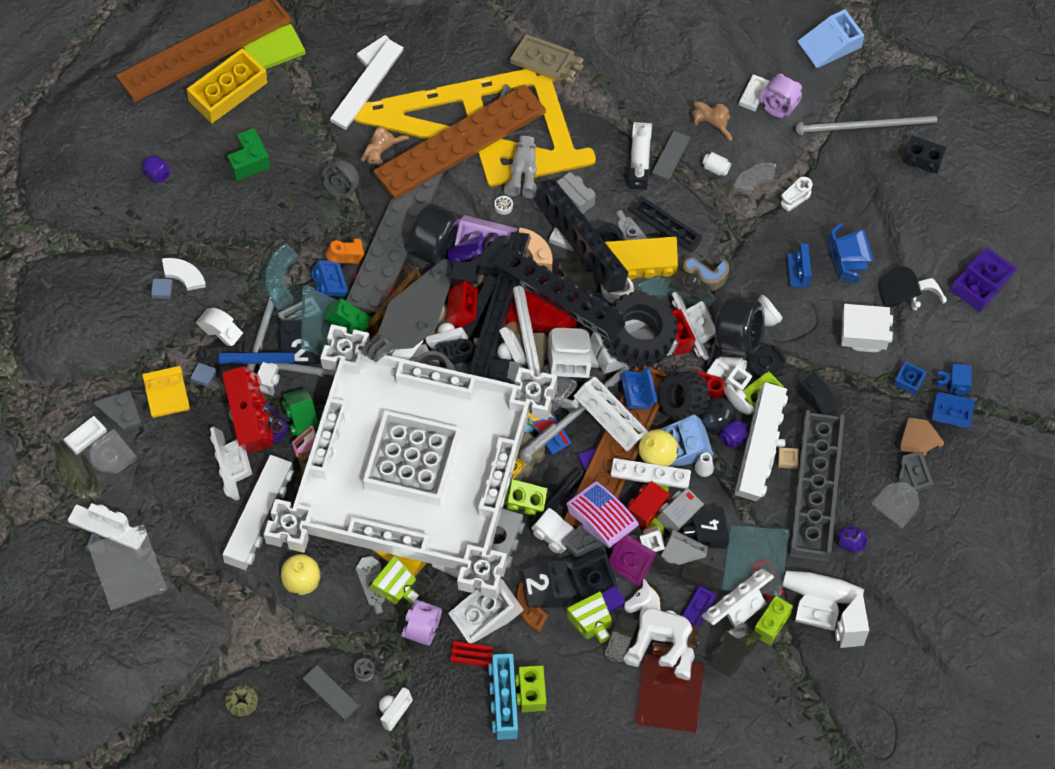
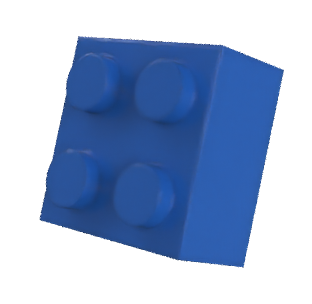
(910, 378)

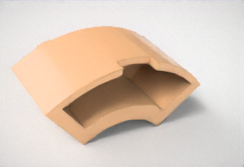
(538, 249)

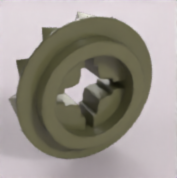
(241, 709)

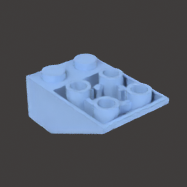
(832, 39)
(691, 440)

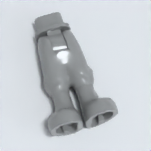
(523, 162)

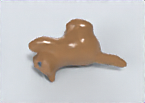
(716, 116)
(380, 142)

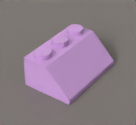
(473, 226)

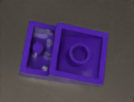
(983, 279)

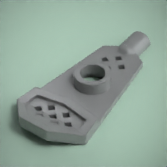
(632, 226)
(367, 578)

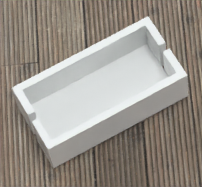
(635, 328)

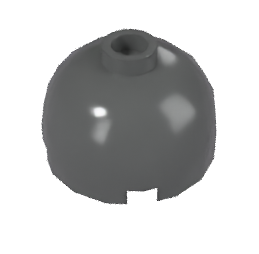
(341, 178)

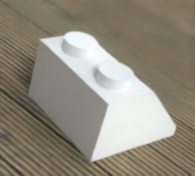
(853, 625)

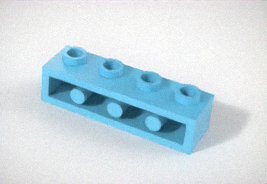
(504, 695)

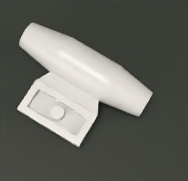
(821, 597)

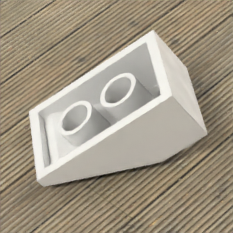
(482, 614)

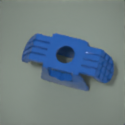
(852, 253)

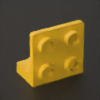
(166, 391)

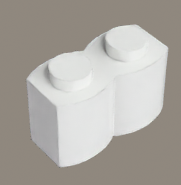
(552, 530)

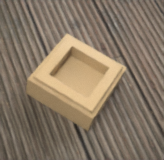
(788, 458)

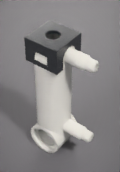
(640, 155)

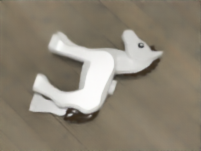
(661, 627)

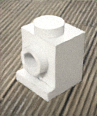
(269, 377)
(653, 539)

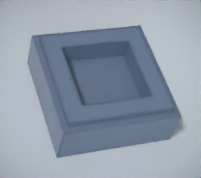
(162, 288)
(203, 374)

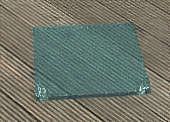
(314, 329)
(755, 550)

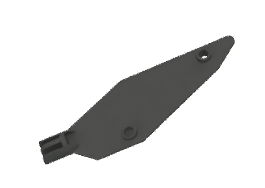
(412, 313)

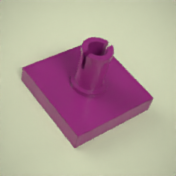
(631, 559)

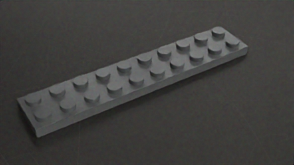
(389, 249)

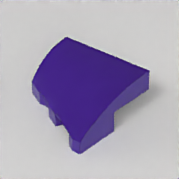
(466, 249)

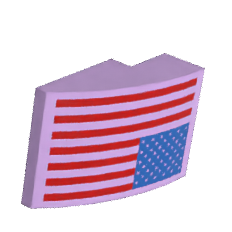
(602, 514)

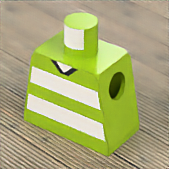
(395, 582)
(591, 617)

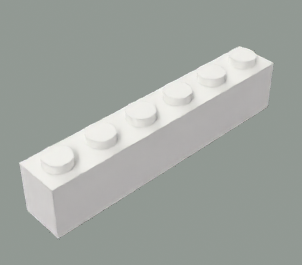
(761, 441)
(257, 512)

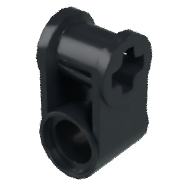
(454, 352)

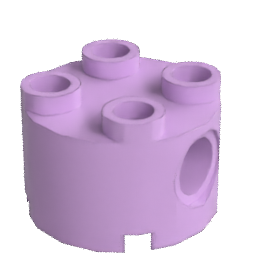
(781, 96)
(422, 622)

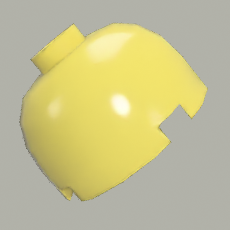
(658, 448)
(300, 574)

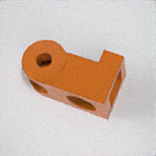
(345, 252)

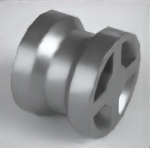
(364, 665)

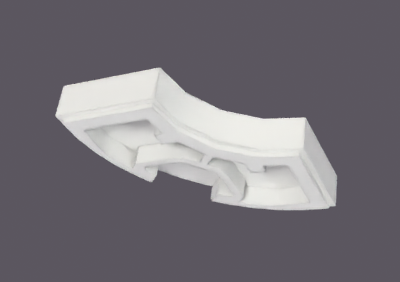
(183, 271)

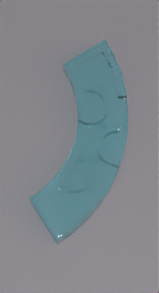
(275, 276)
(660, 288)

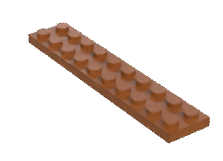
(203, 49)
(459, 142)
(609, 449)

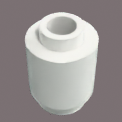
(716, 164)

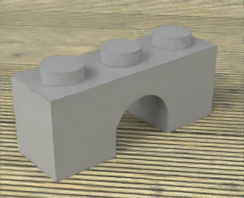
(509, 527)

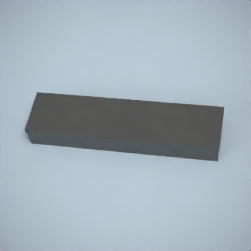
(817, 487)

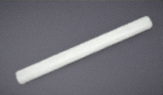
(526, 330)

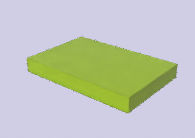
(276, 47)

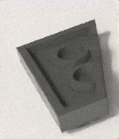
(581, 542)

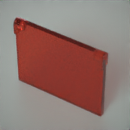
(667, 699)

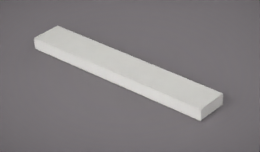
(366, 84)

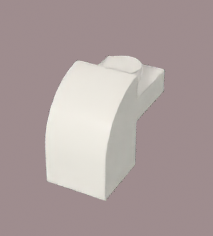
(217, 322)
(736, 377)

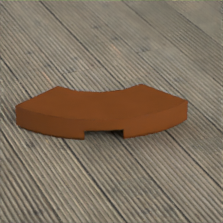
(533, 617)

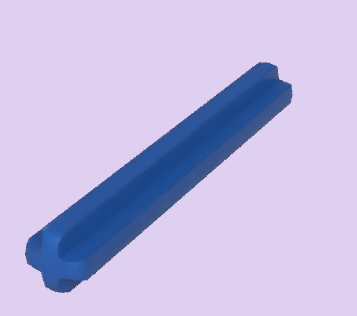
(255, 358)

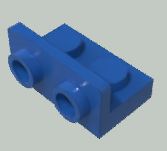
(799, 267)
(329, 278)

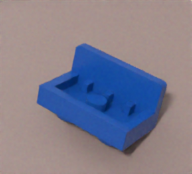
(639, 389)
(953, 409)

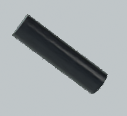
(666, 224)

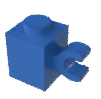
(958, 379)

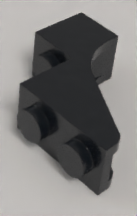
(480, 266)

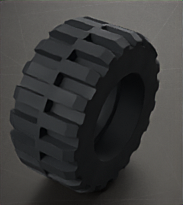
(657, 317)

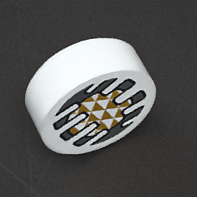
(503, 205)

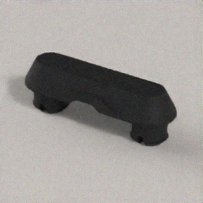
(210, 355)

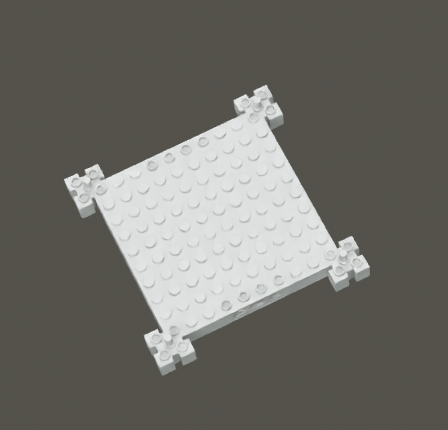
(412, 461)

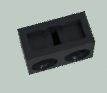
(925, 151)

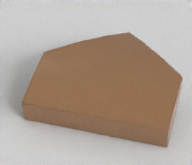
(920, 437)

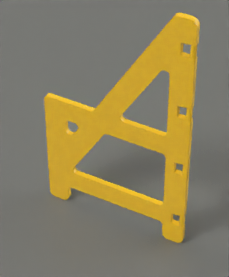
(548, 162)

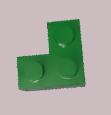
(251, 157)
(346, 315)
(300, 408)

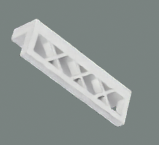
(609, 415)

